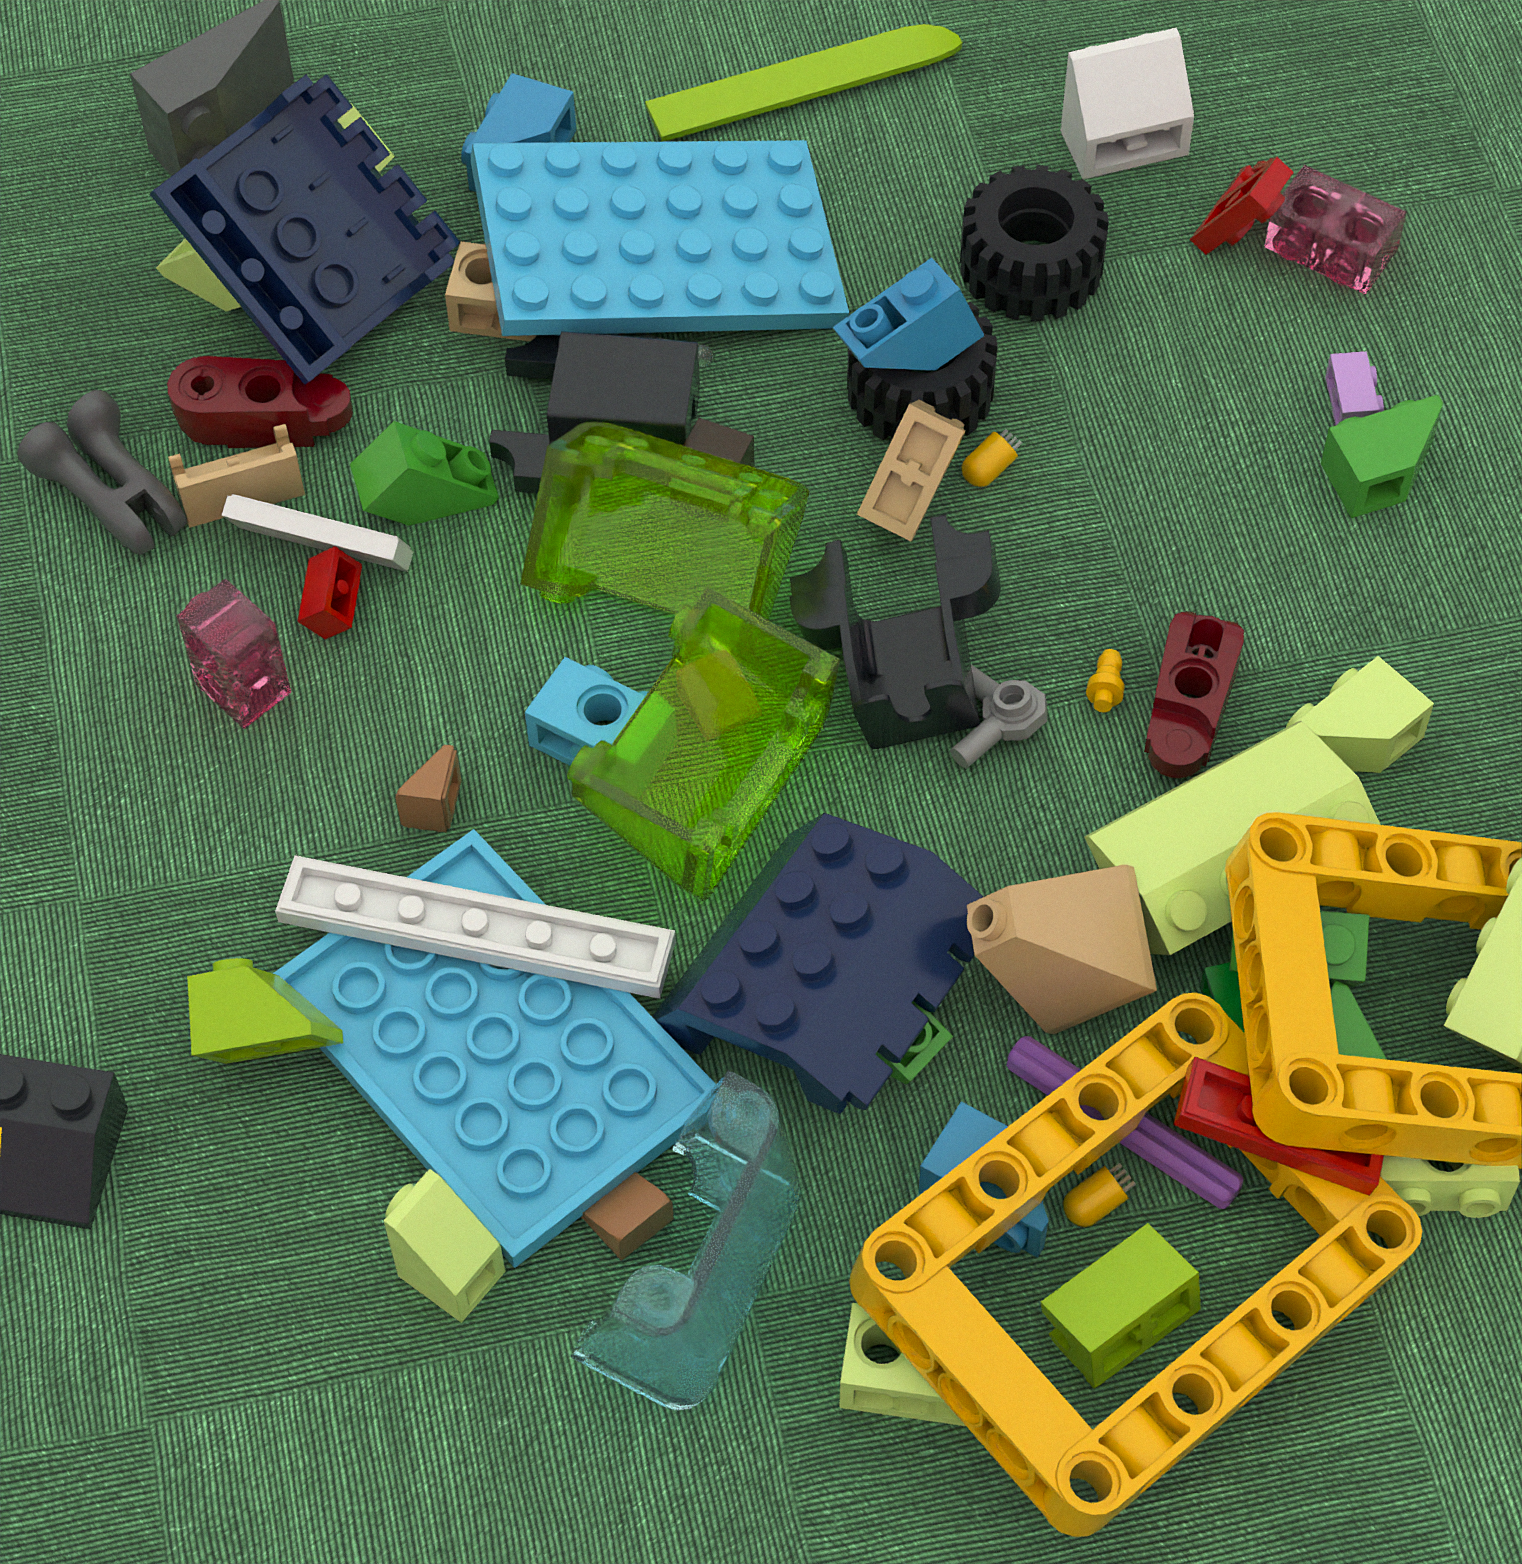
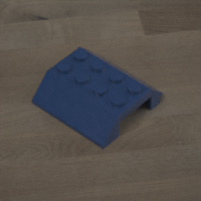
(308, 225)
(828, 960)

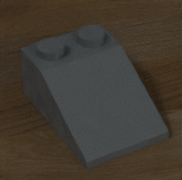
(213, 85)

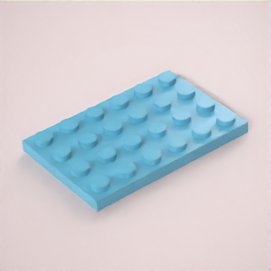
(656, 237)
(499, 1076)

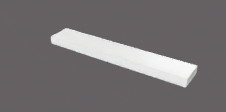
(476, 926)

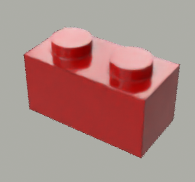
(330, 593)

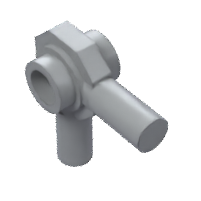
(1009, 713)

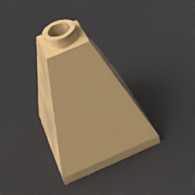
(1066, 944)

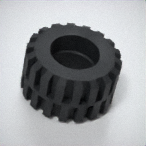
(1041, 209)
(956, 391)

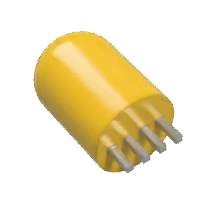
(990, 459)
(1096, 1196)

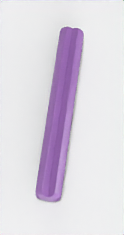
(1150, 1139)

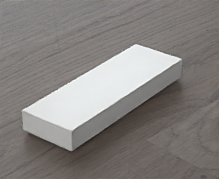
(317, 532)

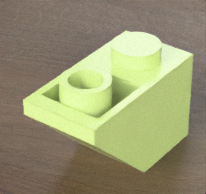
(1369, 717)
(442, 1246)

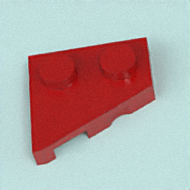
(1249, 197)

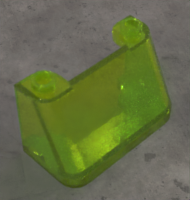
(658, 523)
(709, 742)

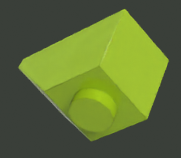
(252, 1015)

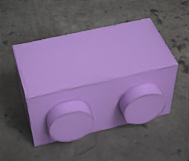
(1352, 386)

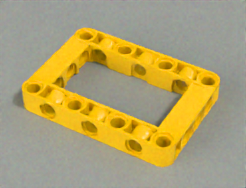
(1354, 1102)
(997, 1385)

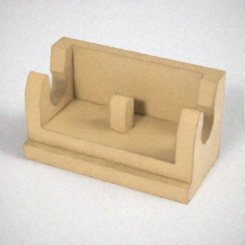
(912, 470)
(260, 474)

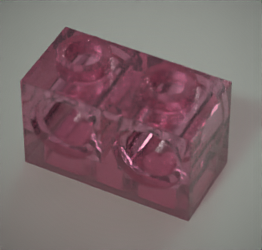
(1335, 229)
(234, 652)

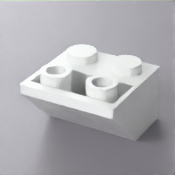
(1127, 104)

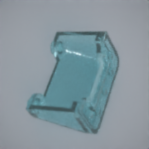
(676, 1330)

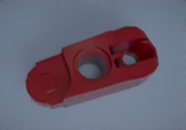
(244, 398)
(1184, 727)

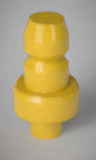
(1106, 687)

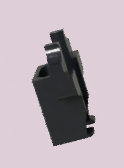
(602, 379)
(910, 670)

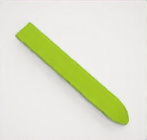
(800, 79)

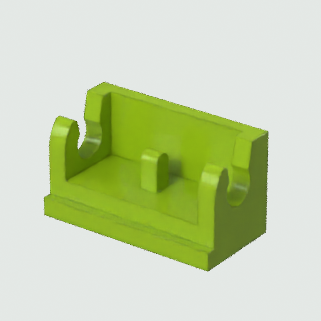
(1122, 1304)

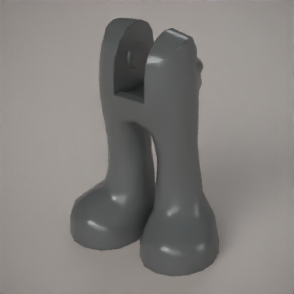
(95, 430)

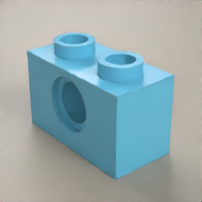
(569, 705)

